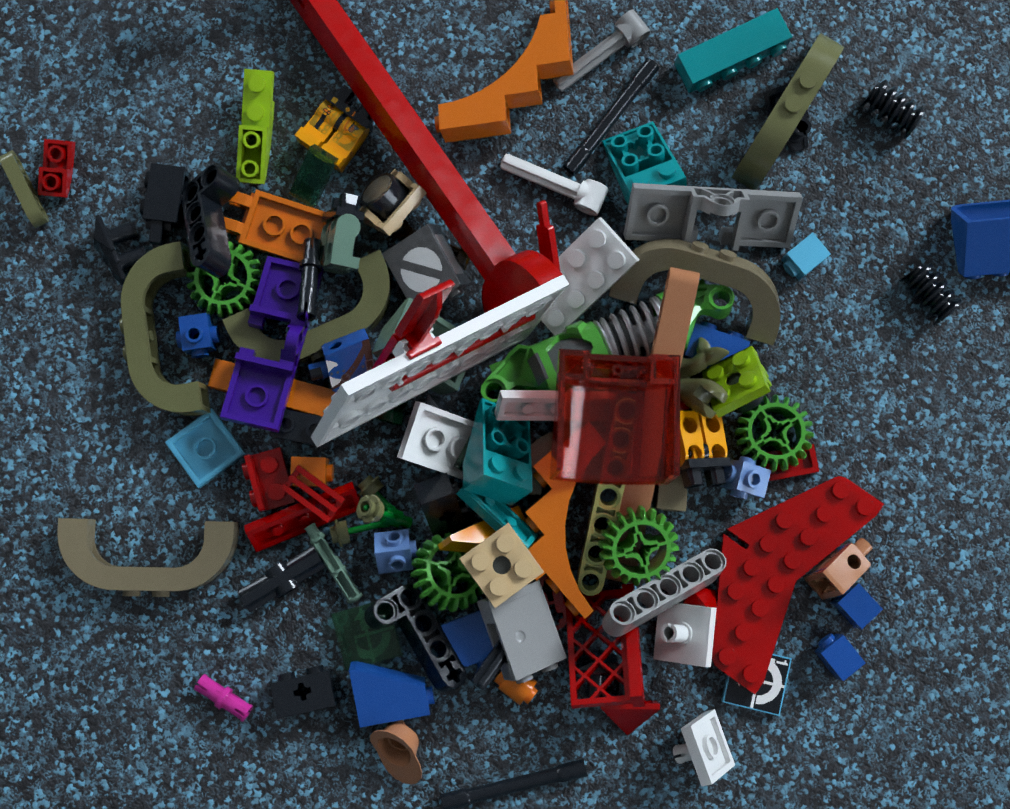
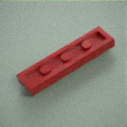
(293, 520)

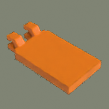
(274, 224)

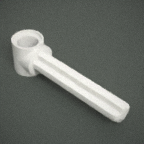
(587, 196)

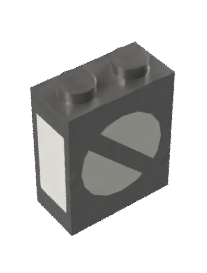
(424, 262)

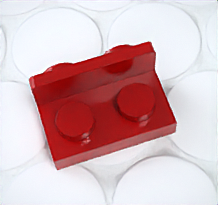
(267, 475)

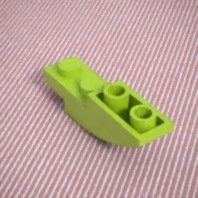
(255, 126)

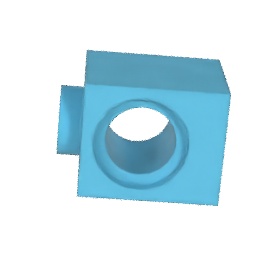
(805, 257)

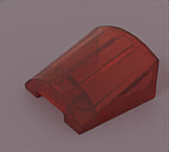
(616, 419)

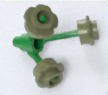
(370, 509)

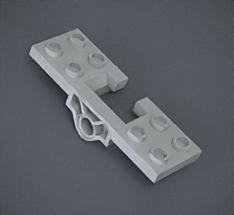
(670, 213)

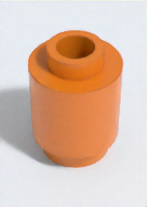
(517, 692)

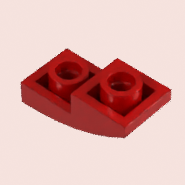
(57, 168)

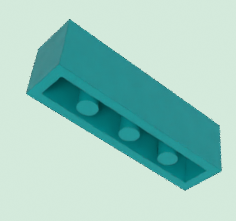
(733, 51)

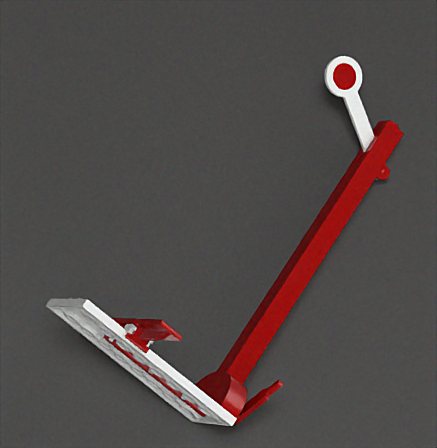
(515, 288)

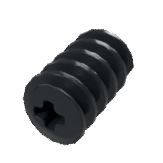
(894, 108)
(931, 292)

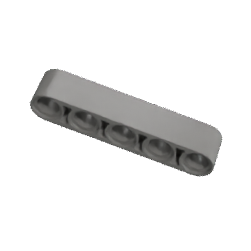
(655, 600)

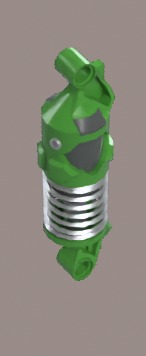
(536, 365)

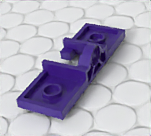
(260, 385)

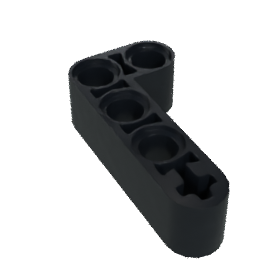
(205, 221)
(418, 640)

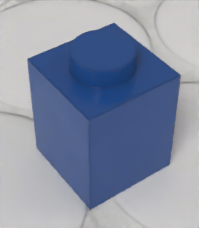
(857, 606)
(839, 656)

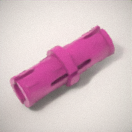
(223, 697)

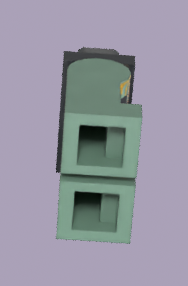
(339, 235)

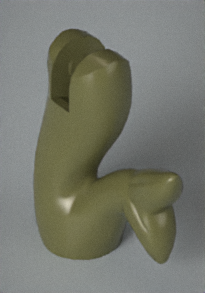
(699, 392)

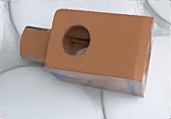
(840, 569)

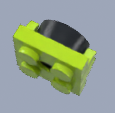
(743, 381)

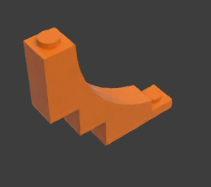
(488, 110)

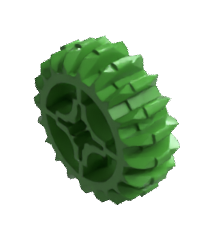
(220, 291)
(793, 419)
(662, 542)
(442, 594)

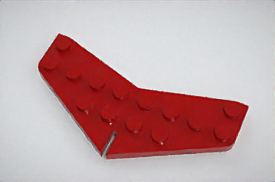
(761, 578)

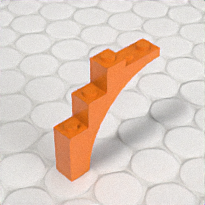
(550, 549)

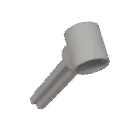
(629, 31)

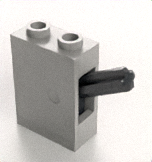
(521, 637)

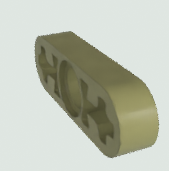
(24, 189)

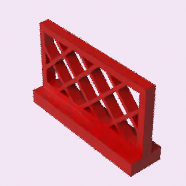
(629, 651)

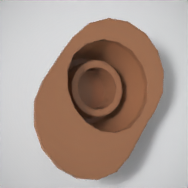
(397, 750)

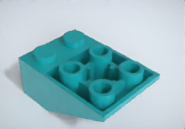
(642, 158)
(498, 457)

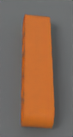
(303, 396)

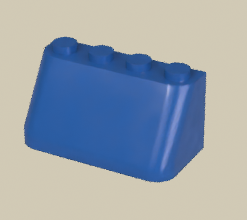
(982, 238)

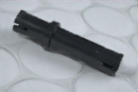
(310, 269)

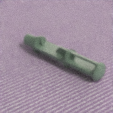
(333, 564)

